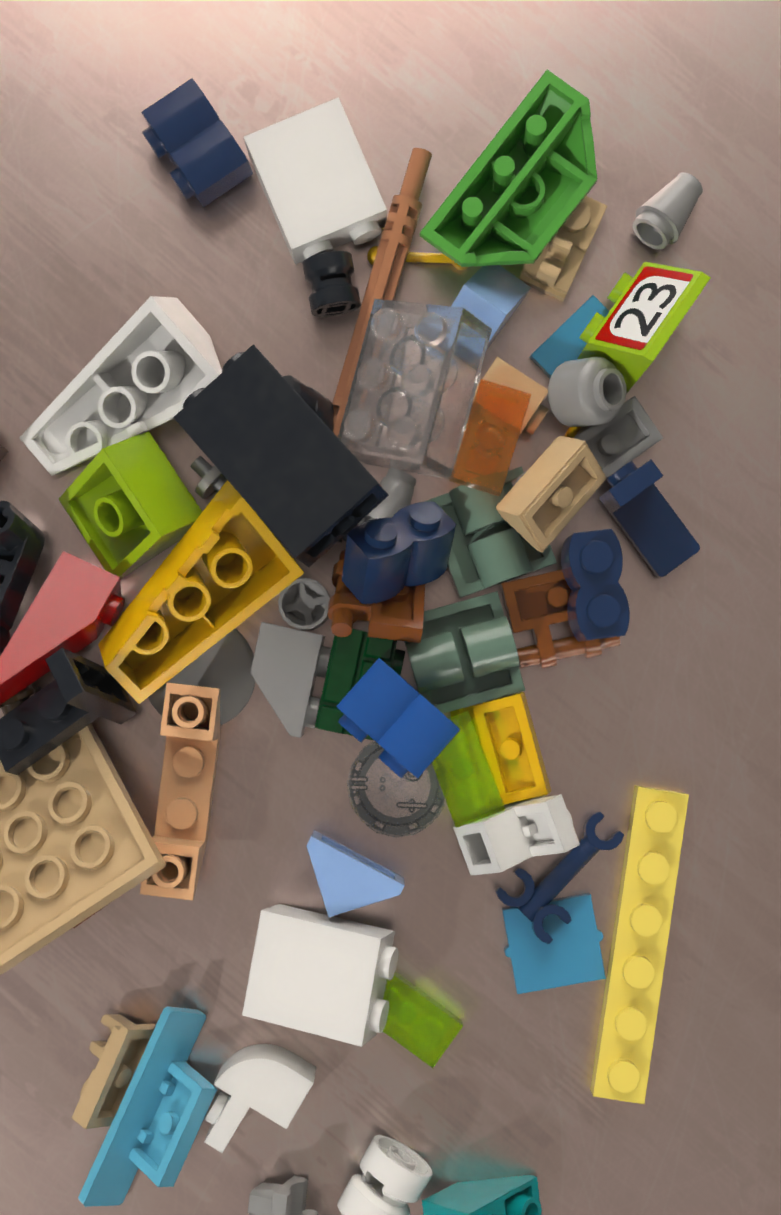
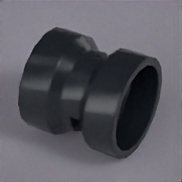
(331, 283)

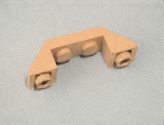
(186, 788)

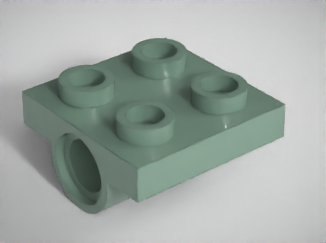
(484, 544)
(466, 654)

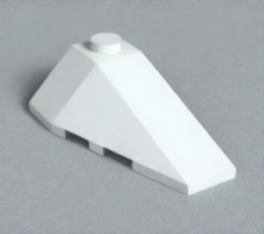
(127, 386)

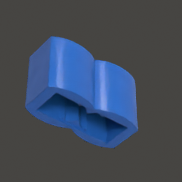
(397, 719)

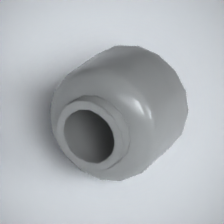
(586, 392)

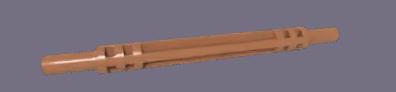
(386, 268)

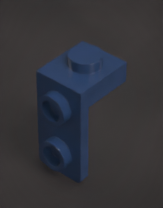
(648, 518)

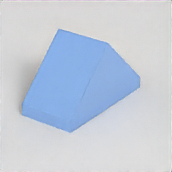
(492, 297)
(349, 878)

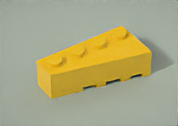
(197, 595)

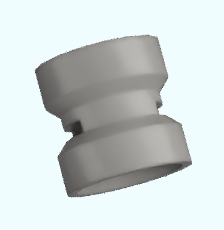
(299, 601)

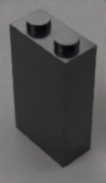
(280, 456)

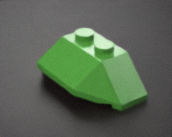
(521, 182)

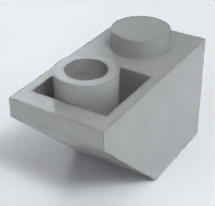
(286, 673)

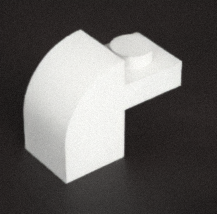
(516, 834)
(258, 1078)

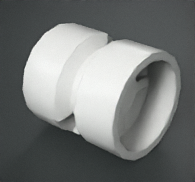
(389, 1180)

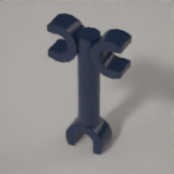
(535, 902)

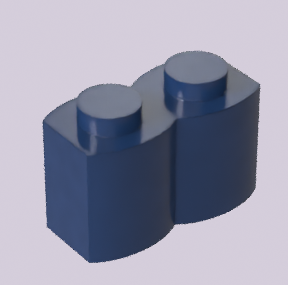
(196, 142)
(397, 552)
(592, 570)

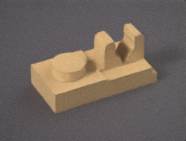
(561, 259)
(111, 1077)

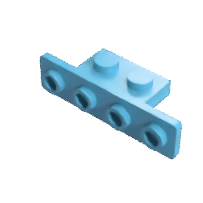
(156, 1114)

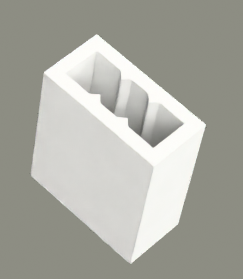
(317, 181)
(320, 974)

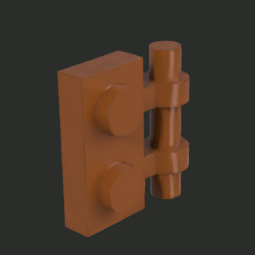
(535, 605)
(392, 619)

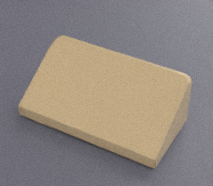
(552, 491)

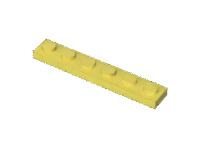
(639, 944)

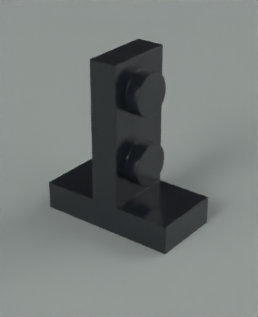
(61, 710)

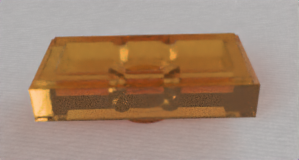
(490, 437)

